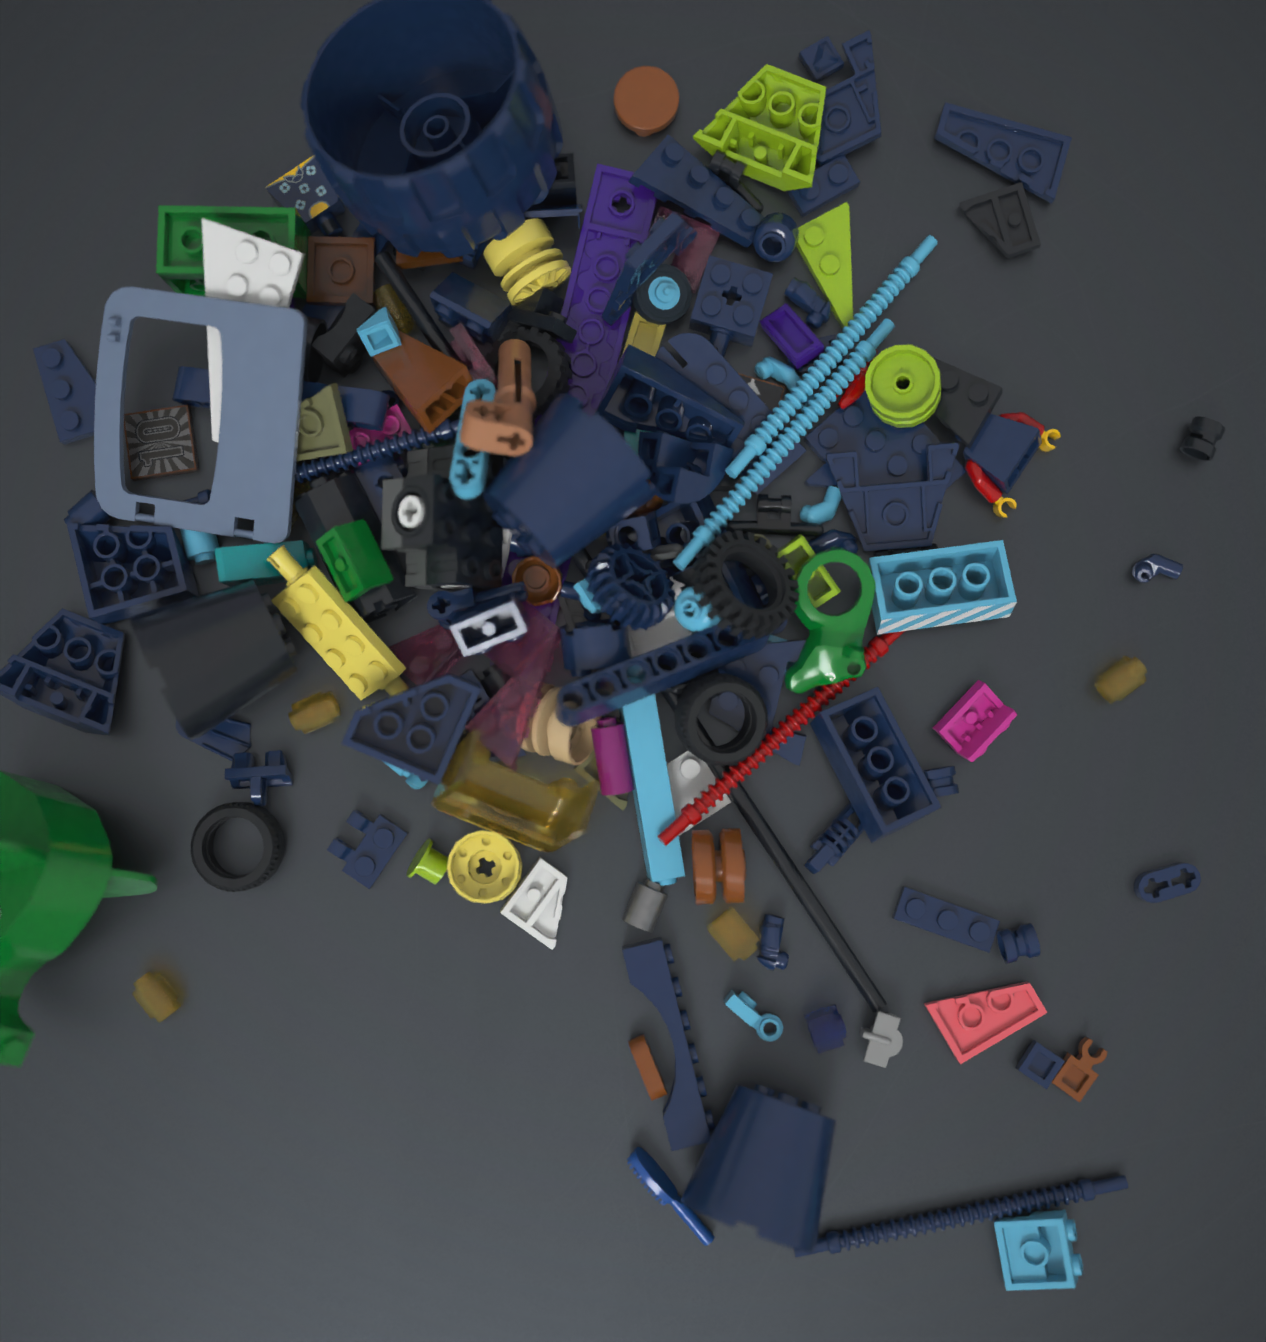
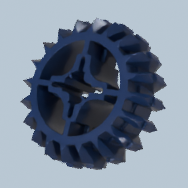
(630, 586)

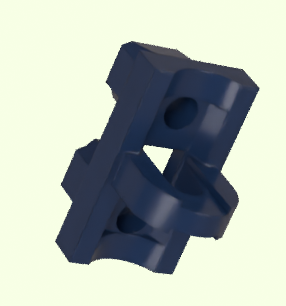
(245, 775)

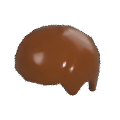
(540, 580)

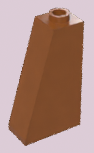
(424, 380)

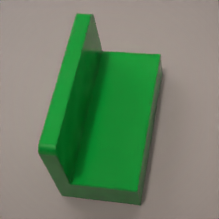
(354, 559)

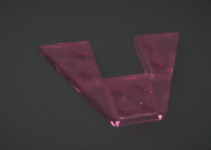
(508, 714)

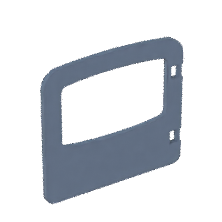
(258, 413)

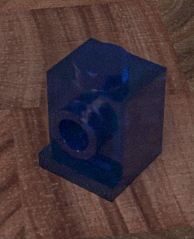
(826, 1028)

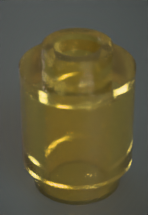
(387, 297)
(1121, 679)
(314, 712)
(156, 996)

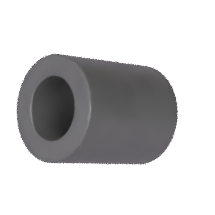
(645, 905)

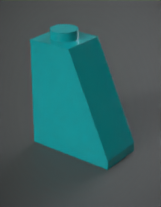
(250, 562)

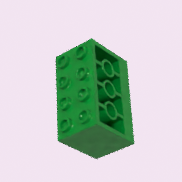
(181, 240)

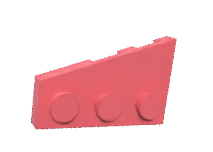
(984, 1017)

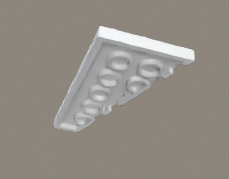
(244, 271)

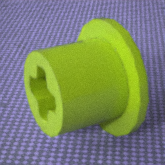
(428, 863)

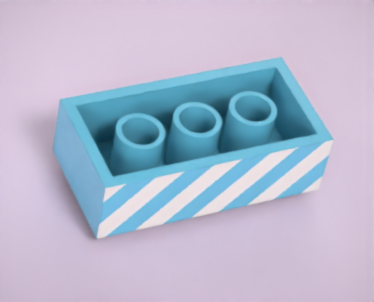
(941, 587)

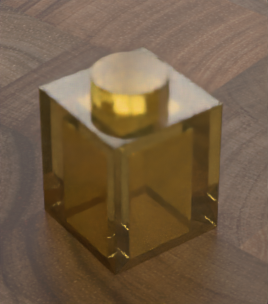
(734, 934)

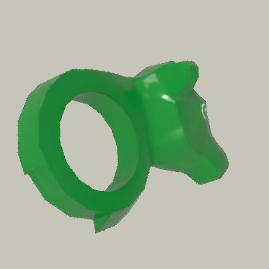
(834, 640)

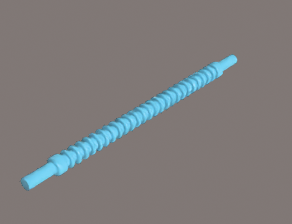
(867, 314)
(863, 353)

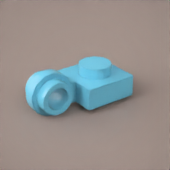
(744, 1007)

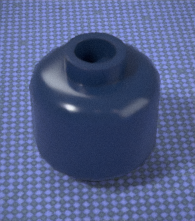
(776, 237)

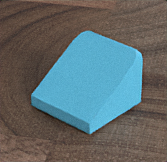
(379, 332)

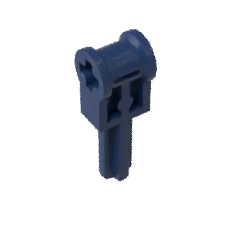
(466, 599)

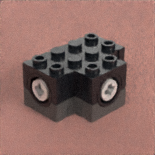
(445, 538)

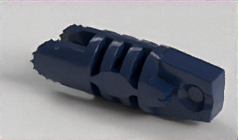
(834, 841)

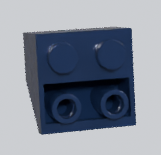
(474, 307)

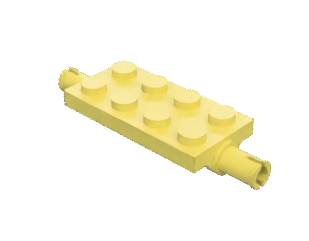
(335, 629)

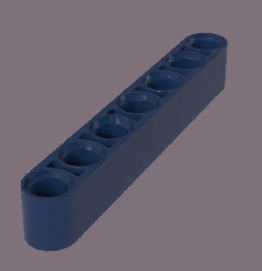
(361, 406)
(652, 676)

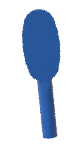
(661, 1185)

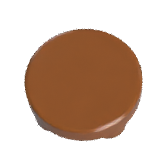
(646, 100)

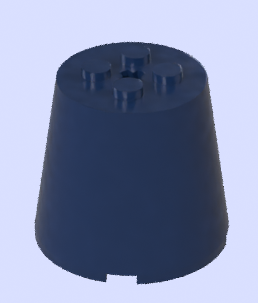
(569, 483)
(766, 1167)

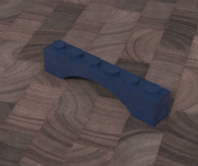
(683, 1113)

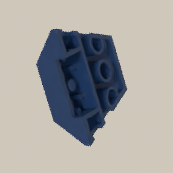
(68, 673)

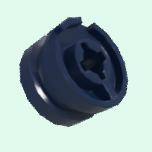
(942, 780)

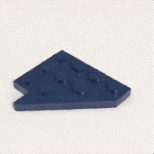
(882, 450)

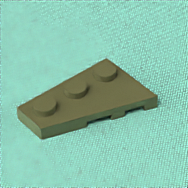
(323, 426)

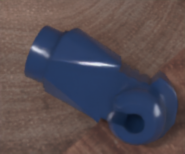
(807, 299)
(770, 938)

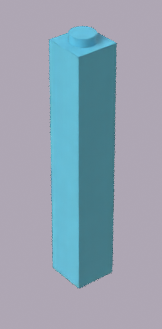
(652, 789)

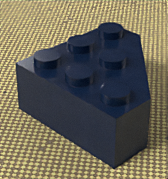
(415, 726)

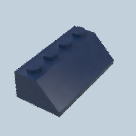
(874, 764)

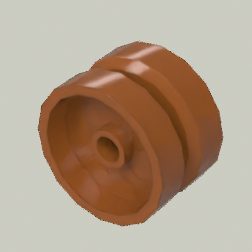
(720, 865)

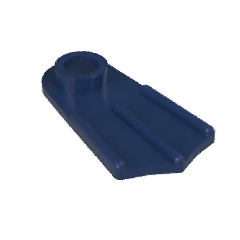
(225, 739)

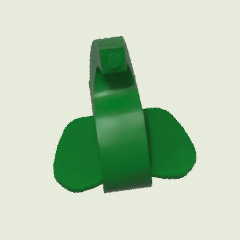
(50, 885)

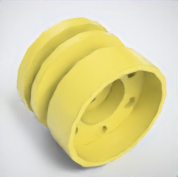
(527, 261)
(466, 860)

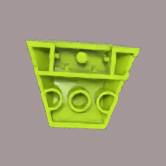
(771, 128)

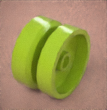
(898, 367)

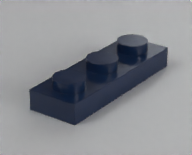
(945, 919)

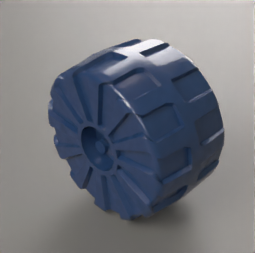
(432, 122)

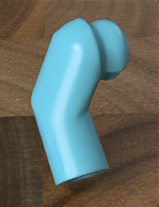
(822, 511)

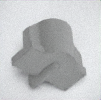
(883, 1039)

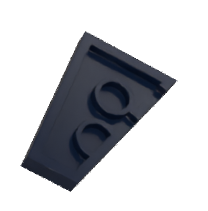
(68, 390)

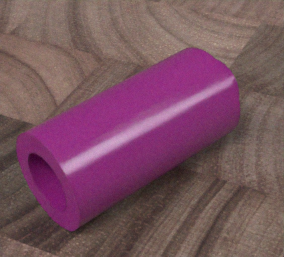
(612, 756)

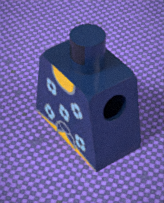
(311, 195)

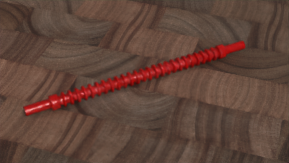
(692, 812)

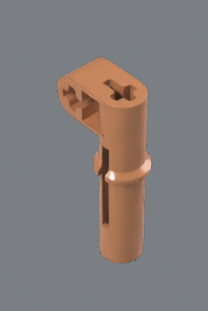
(507, 421)

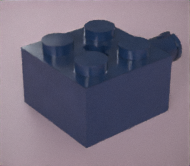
(726, 322)

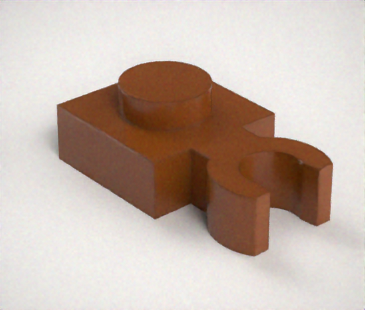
(1076, 1073)

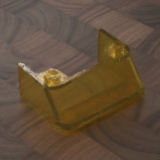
(511, 802)

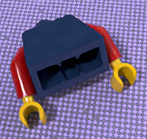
(1003, 453)

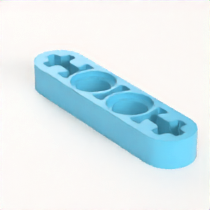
(479, 463)

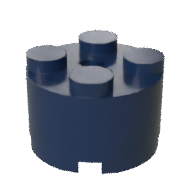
(594, 646)

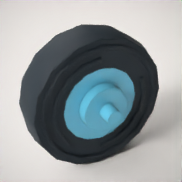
(663, 296)

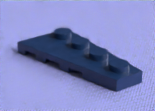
(1007, 147)
(688, 183)

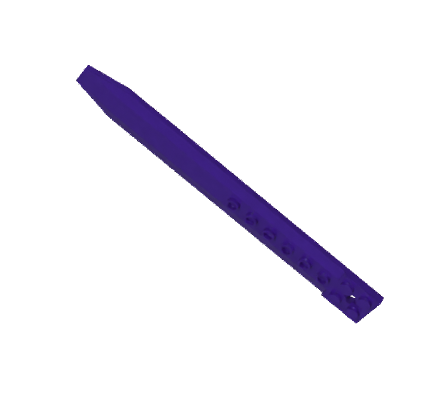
(595, 270)

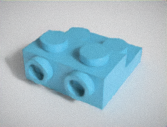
(1038, 1251)

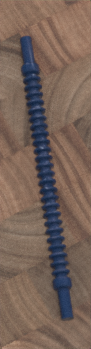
(446, 430)
(1084, 1189)

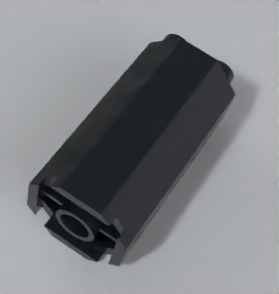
(343, 502)

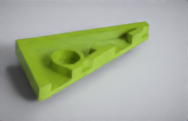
(827, 253)

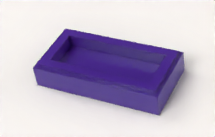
(792, 335)

